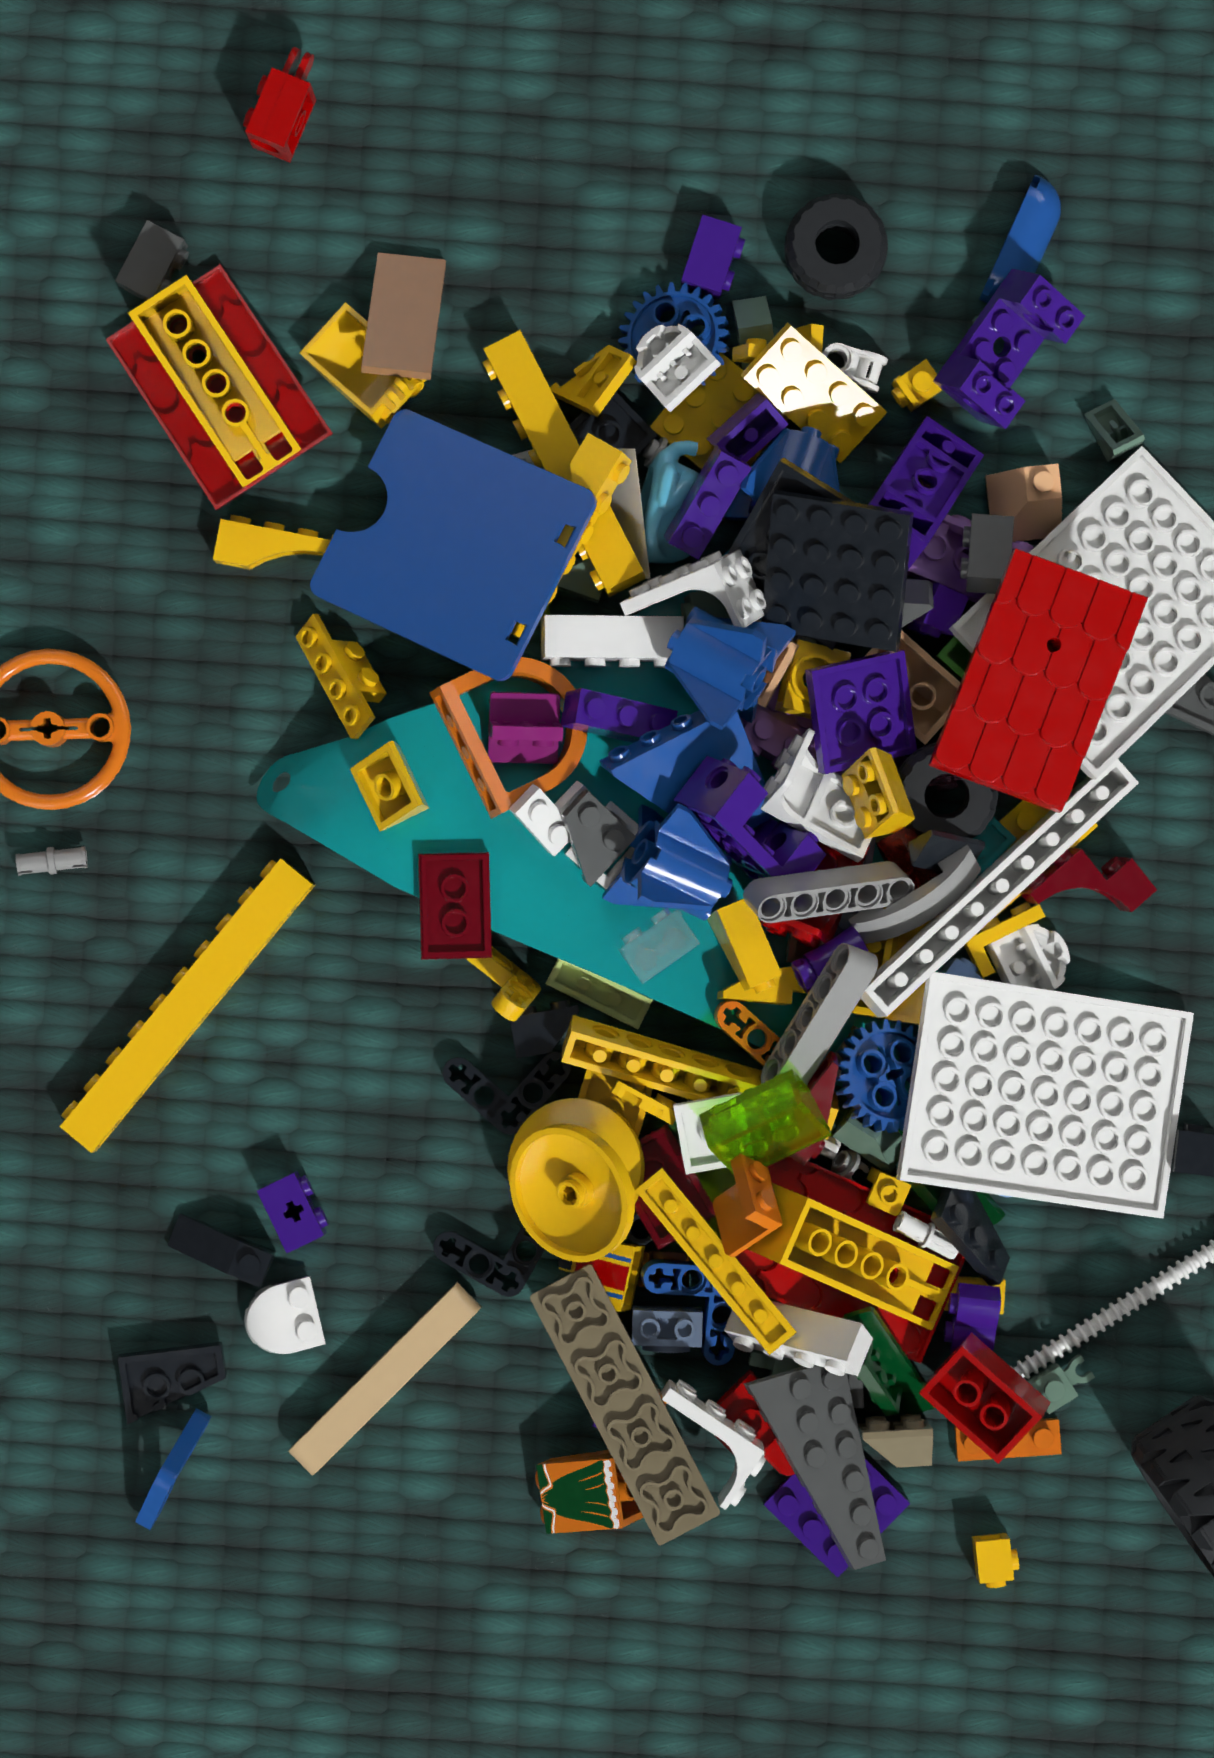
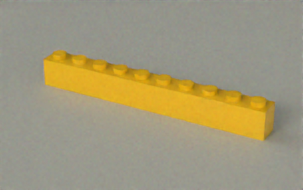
(187, 1005)

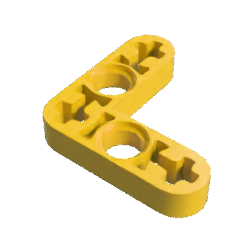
(517, 986)

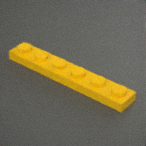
(708, 1254)

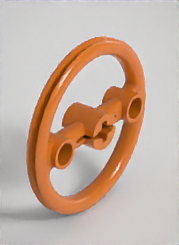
(118, 734)

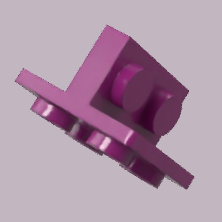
(524, 727)

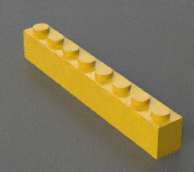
(553, 449)

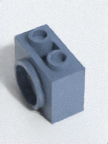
(666, 1328)

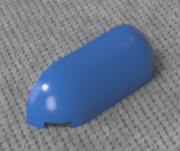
(1027, 235)

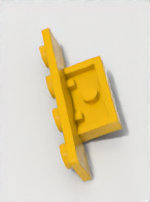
(343, 675)

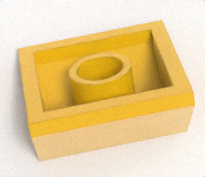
(389, 786)

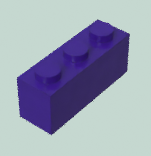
(707, 502)
(612, 715)

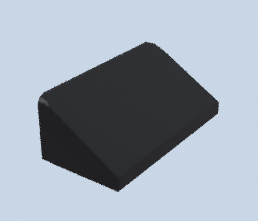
(937, 845)

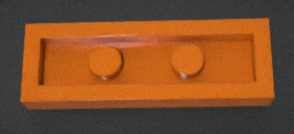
(1039, 1441)

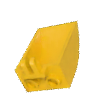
(338, 357)

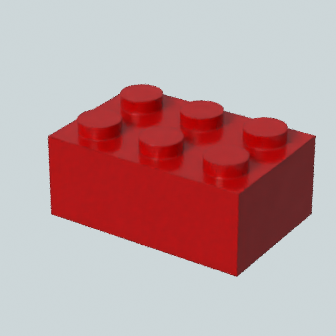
(985, 1398)

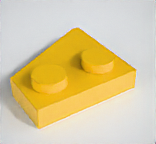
(596, 380)
(660, 1106)

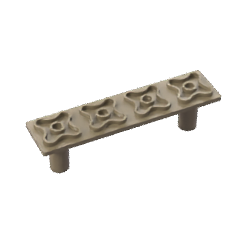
(624, 1404)

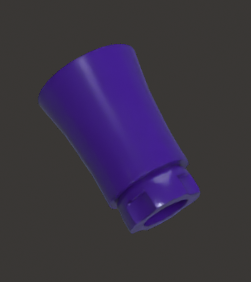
(811, 965)

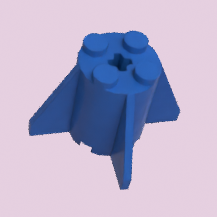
(800, 447)
(725, 663)
(672, 865)

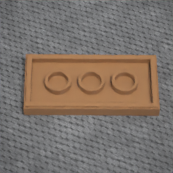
(403, 316)

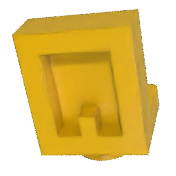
(915, 386)
(887, 1192)

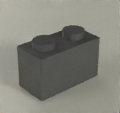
(152, 261)
(989, 551)

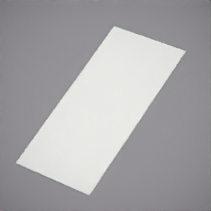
(628, 510)

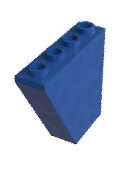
(668, 757)

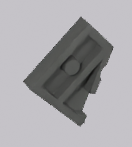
(595, 835)

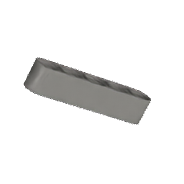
(827, 891)
(822, 1013)

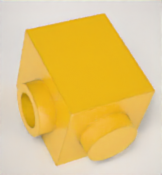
(994, 1559)

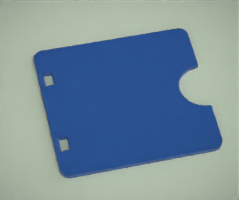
(458, 545)

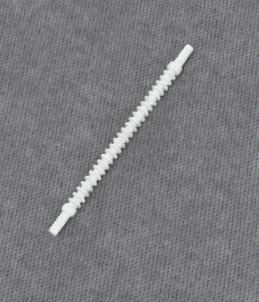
(1116, 1311)

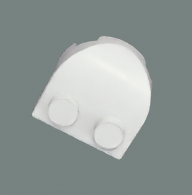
(673, 363)
(1030, 957)
(284, 1318)

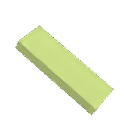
(599, 993)

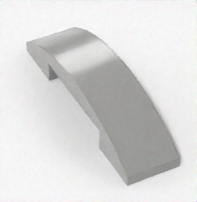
(923, 903)

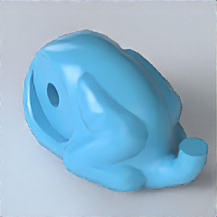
(662, 497)

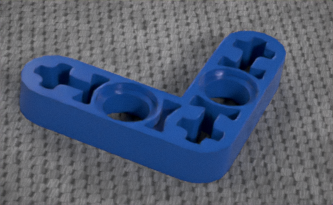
(704, 1289)
(171, 1469)

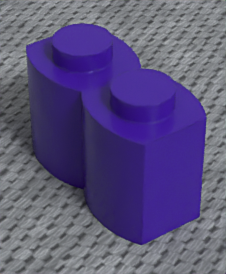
(975, 1311)

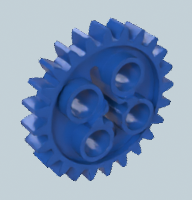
(681, 301)
(862, 1085)

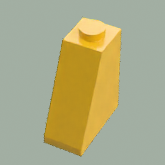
(745, 946)

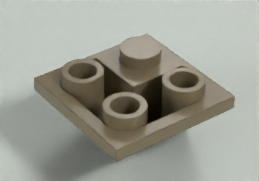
(900, 1442)

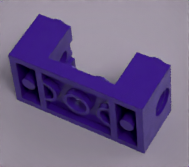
(1023, 314)
(927, 480)
(723, 803)

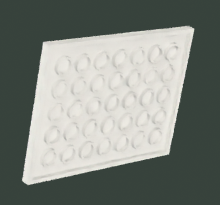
(1154, 542)
(1044, 1095)

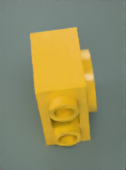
(793, 693)

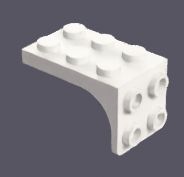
(722, 576)
(813, 800)
(738, 1436)

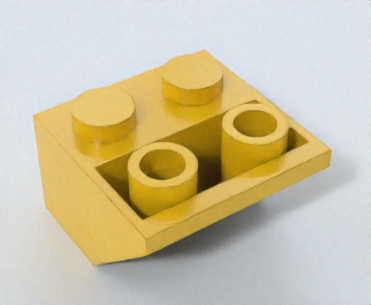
(877, 794)

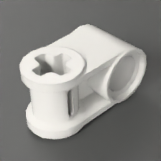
(857, 364)

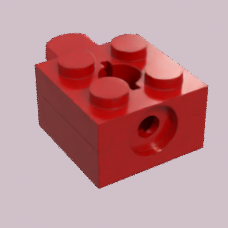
(282, 108)
(742, 1406)

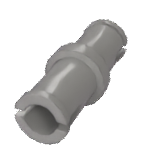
(51, 860)

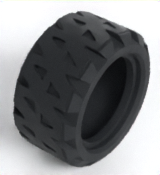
(1179, 1468)

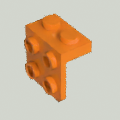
(747, 1208)

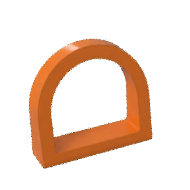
(472, 750)

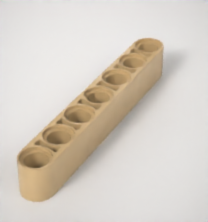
(384, 1378)

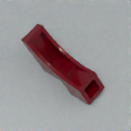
(1119, 882)

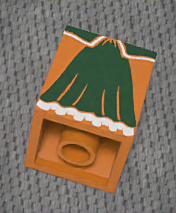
(584, 1494)

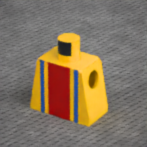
(616, 1271)

